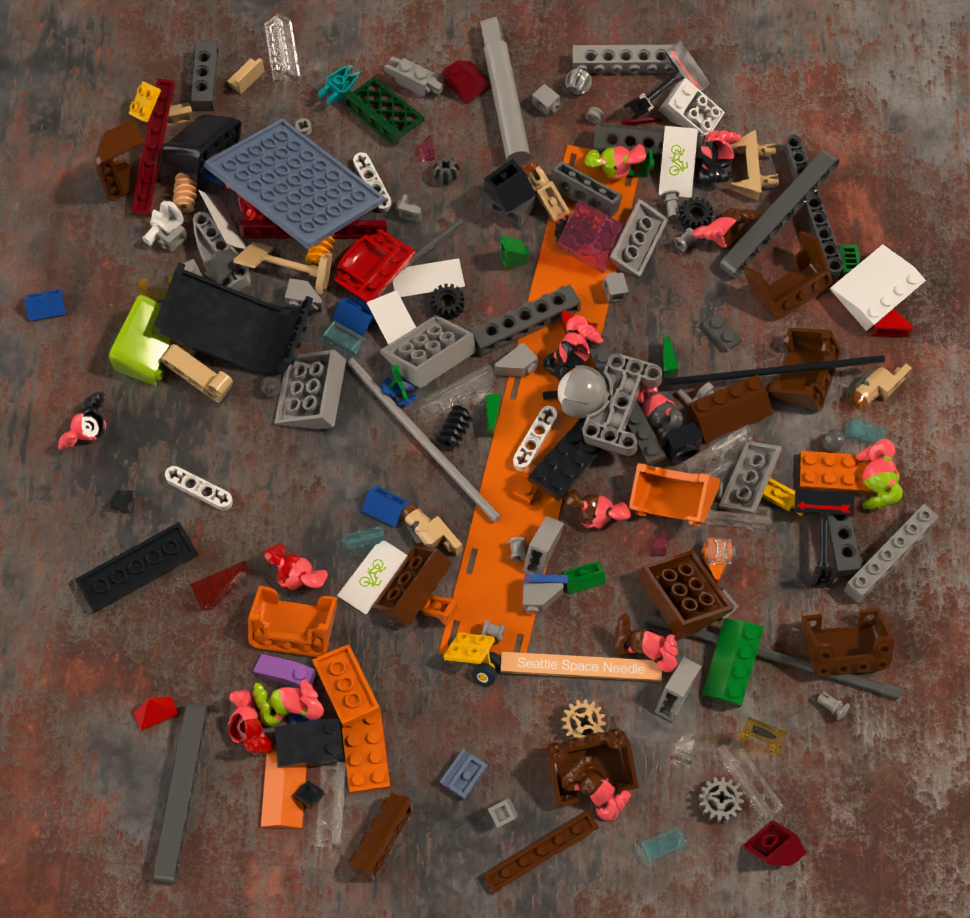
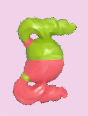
(618, 157)
(881, 474)
(287, 701)

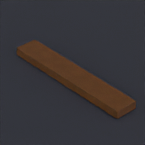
(540, 852)

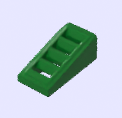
(856, 258)
(670, 364)
(492, 405)

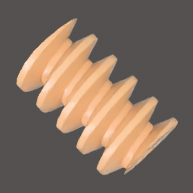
(184, 193)

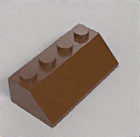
(731, 409)
(412, 585)
(382, 836)

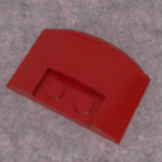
(372, 264)

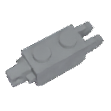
(413, 77)

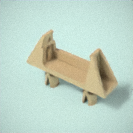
(752, 187)

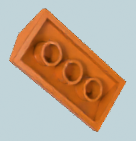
(279, 802)

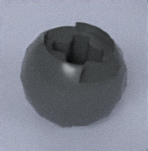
(834, 441)

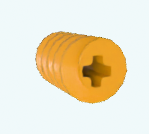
(318, 250)

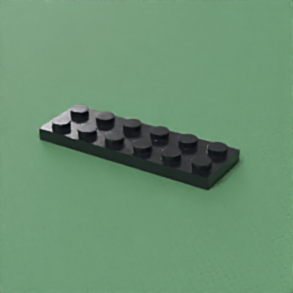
(566, 462)
(136, 567)

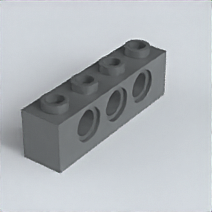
(204, 87)
(582, 187)
(844, 565)

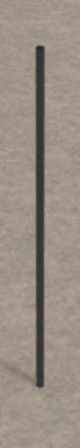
(761, 372)

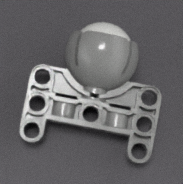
(593, 396)

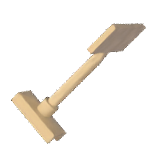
(257, 252)

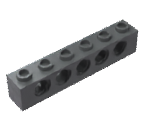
(603, 130)
(521, 328)

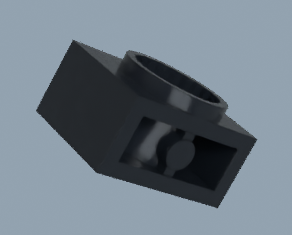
(682, 443)

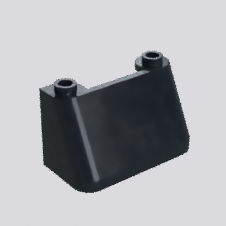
(199, 142)

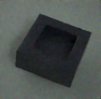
(309, 794)

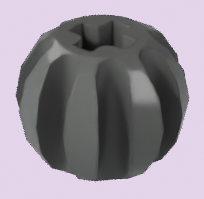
(446, 170)

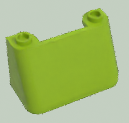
(135, 348)

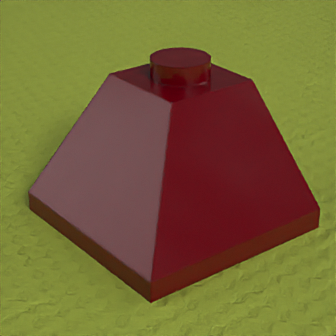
(465, 80)
(776, 845)

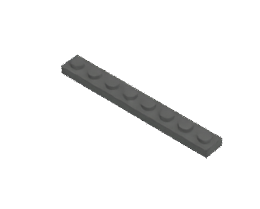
(637, 422)

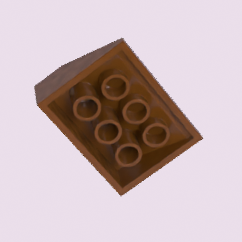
(684, 593)

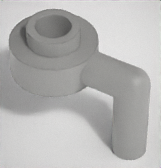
(705, 390)

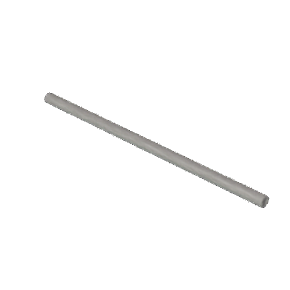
(424, 440)

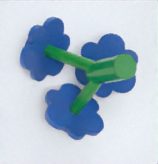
(391, 387)

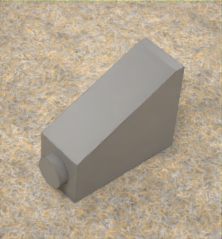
(542, 546)
(677, 689)

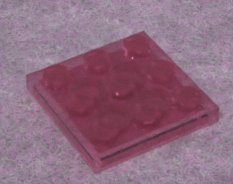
(590, 236)

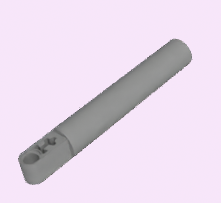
(504, 92)

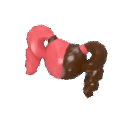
(725, 229)
(597, 505)
(647, 643)
(598, 789)

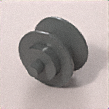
(271, 386)

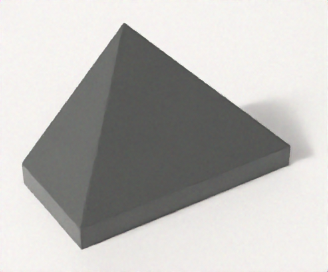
(221, 265)

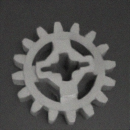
(729, 800)

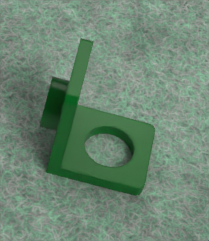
(645, 166)

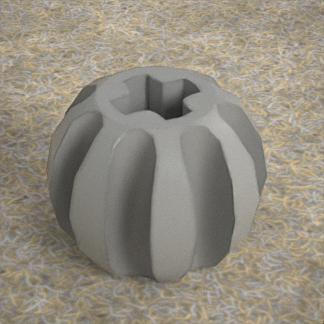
(578, 81)

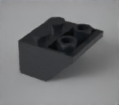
(508, 186)

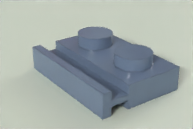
(463, 774)

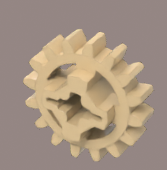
(588, 714)

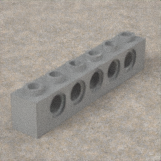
(639, 59)
(891, 553)

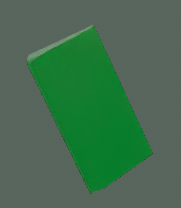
(584, 577)

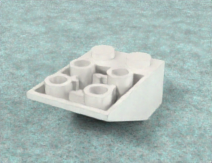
(691, 108)

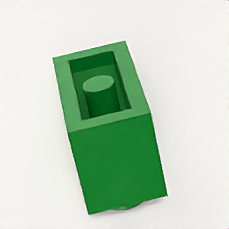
(513, 252)

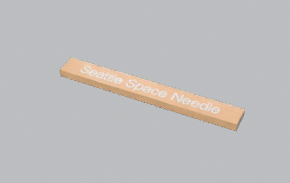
(580, 666)

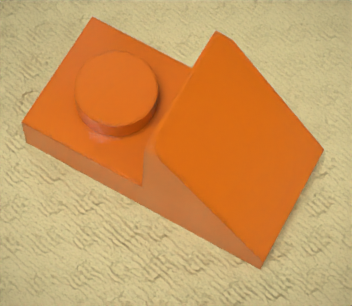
(525, 490)
(440, 607)

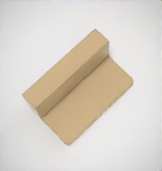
(246, 75)
(180, 114)

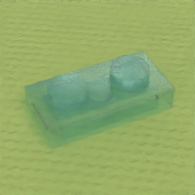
(344, 338)
(864, 432)
(369, 536)
(664, 844)

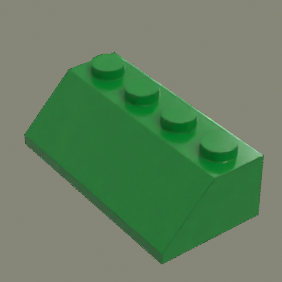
(733, 661)

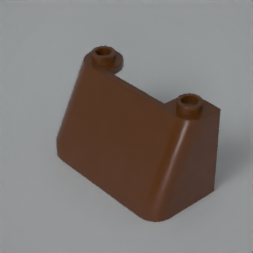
(811, 387)

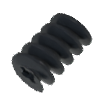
(454, 426)

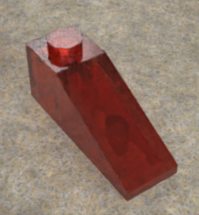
(216, 587)

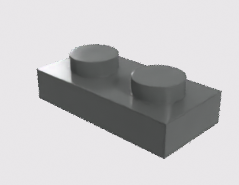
(722, 332)

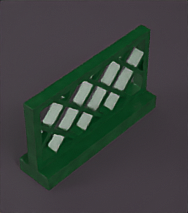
(374, 118)

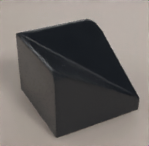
(123, 500)

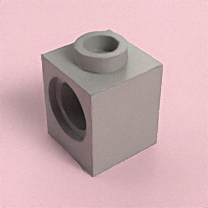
(546, 100)
(615, 287)
(503, 812)

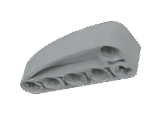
(208, 245)

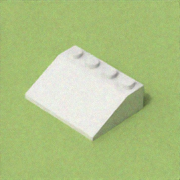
(877, 286)

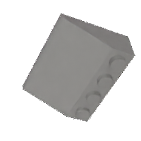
(430, 350)
(311, 391)

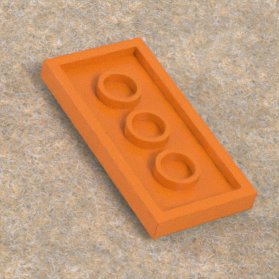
(832, 472)
(346, 685)
(366, 755)

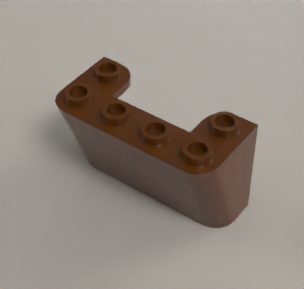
(849, 648)
(610, 755)

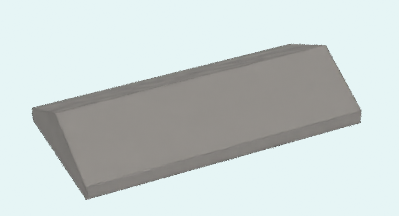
(638, 239)
(750, 477)

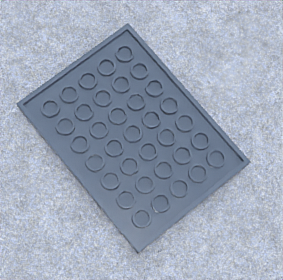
(294, 183)

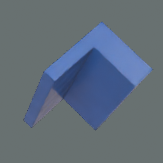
(45, 304)
(353, 316)
(384, 505)

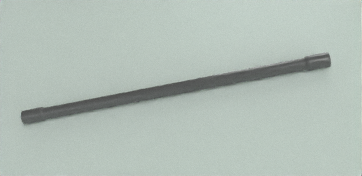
(882, 688)

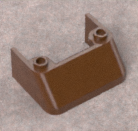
(117, 176)
(796, 287)

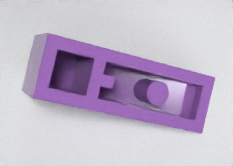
(284, 671)

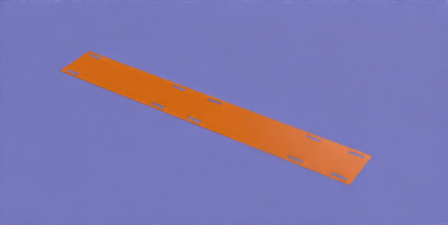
(496, 582)

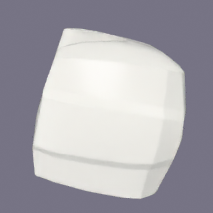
(165, 220)

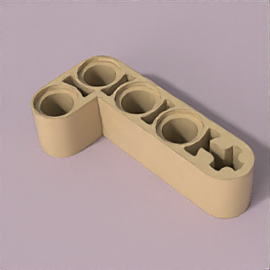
(196, 373)

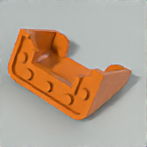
(673, 494)
(290, 625)

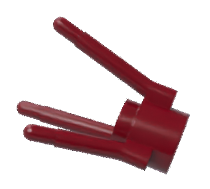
(632, 122)

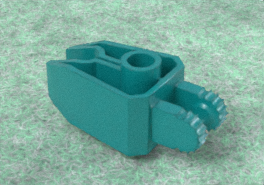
(338, 84)

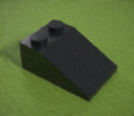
(309, 743)

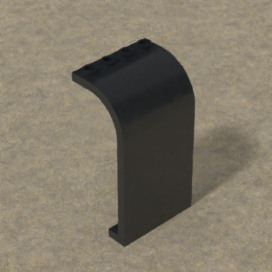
(231, 324)

